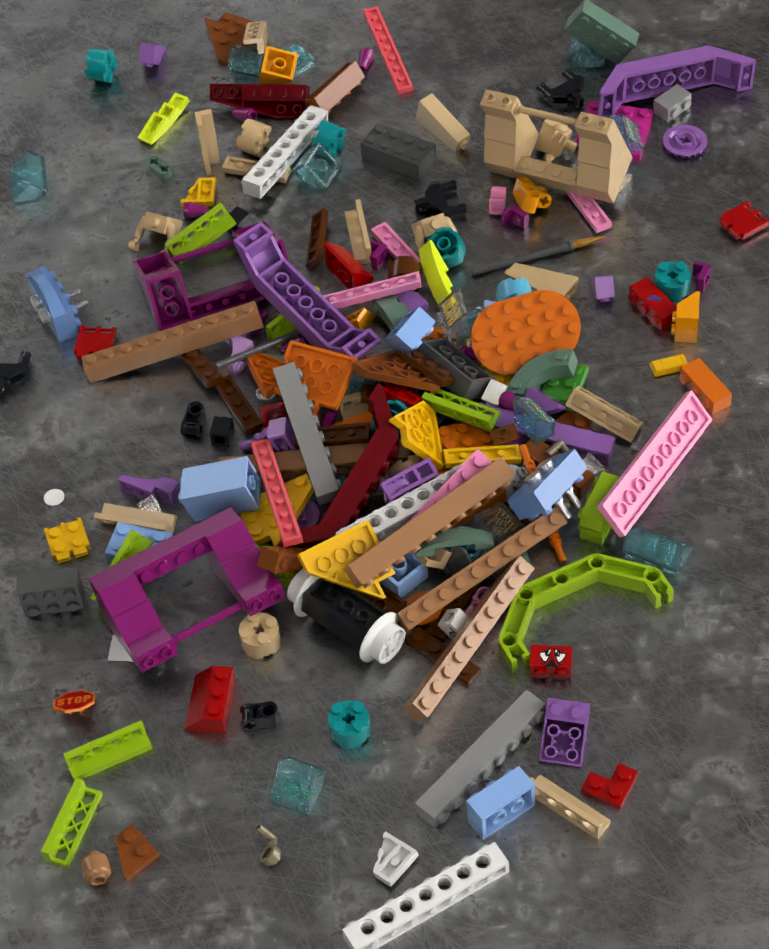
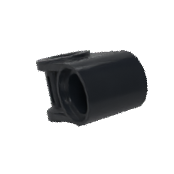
(193, 419)
(258, 716)

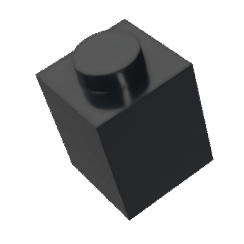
(241, 218)
(222, 431)

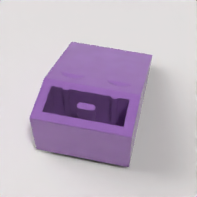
(564, 732)

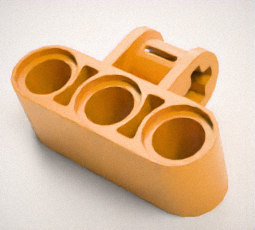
(530, 196)

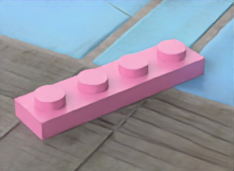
(591, 211)
(395, 245)

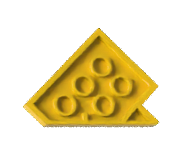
(420, 432)
(262, 522)
(336, 553)

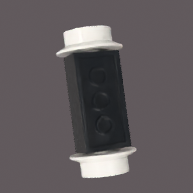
(347, 616)

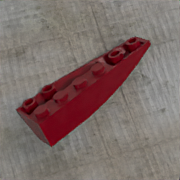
(265, 99)

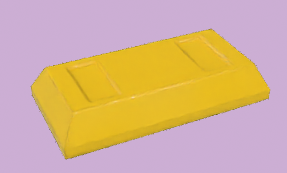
(667, 365)

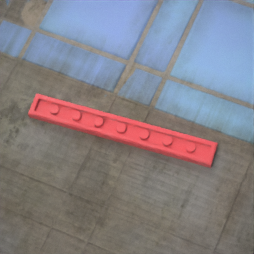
(388, 50)
(276, 493)

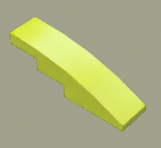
(164, 119)
(435, 271)

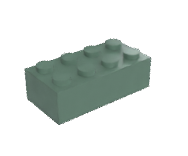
(601, 31)

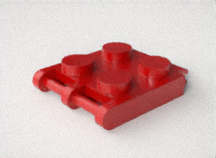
(742, 222)
(93, 341)

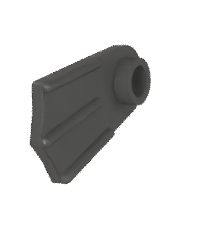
(458, 560)

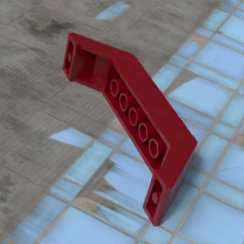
(362, 479)

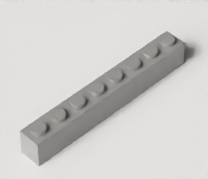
(306, 432)
(480, 759)

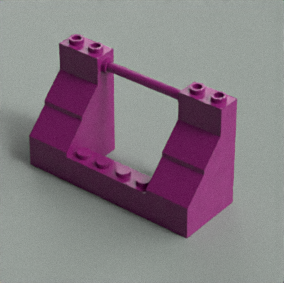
(166, 291)
(232, 559)

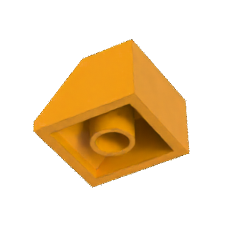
(277, 66)
(686, 319)

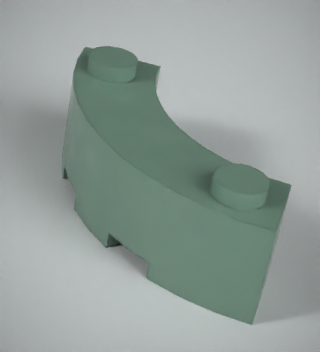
(389, 310)
(542, 368)

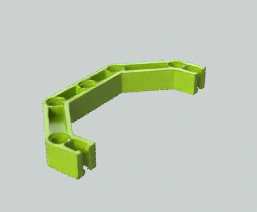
(573, 578)

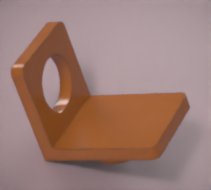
(504, 434)

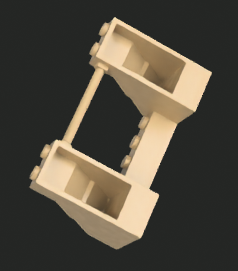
(512, 137)

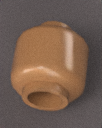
(95, 868)

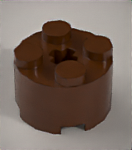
(402, 266)

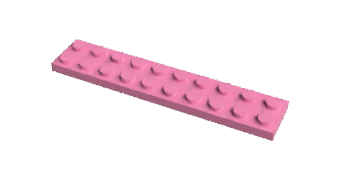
(654, 464)

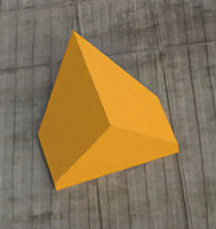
(361, 318)

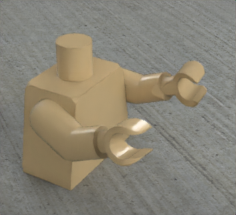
(554, 140)
(156, 223)
(426, 227)

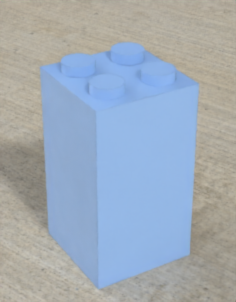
(219, 486)

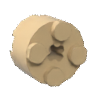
(254, 137)
(259, 635)

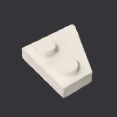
(393, 859)

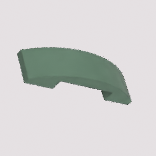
(457, 537)

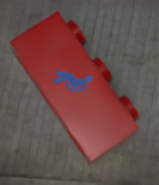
(652, 303)

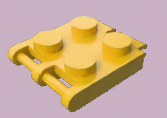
(67, 540)

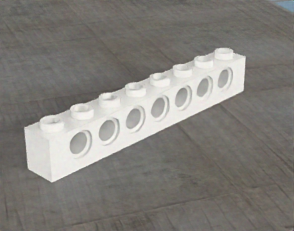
(283, 152)
(400, 511)
(423, 910)

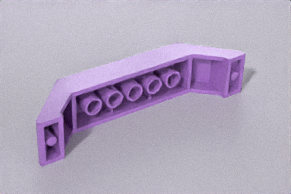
(686, 68)
(298, 298)

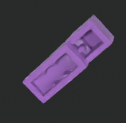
(409, 479)
(163, 488)

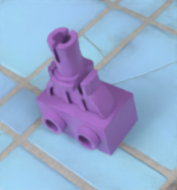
(278, 433)

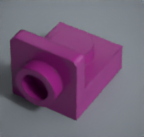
(515, 215)
(378, 255)
(702, 275)

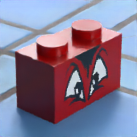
(550, 661)

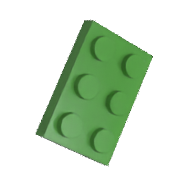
(561, 388)

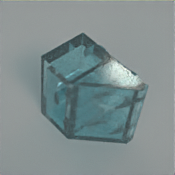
(245, 60)

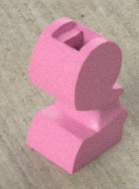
(498, 200)

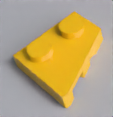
(202, 192)

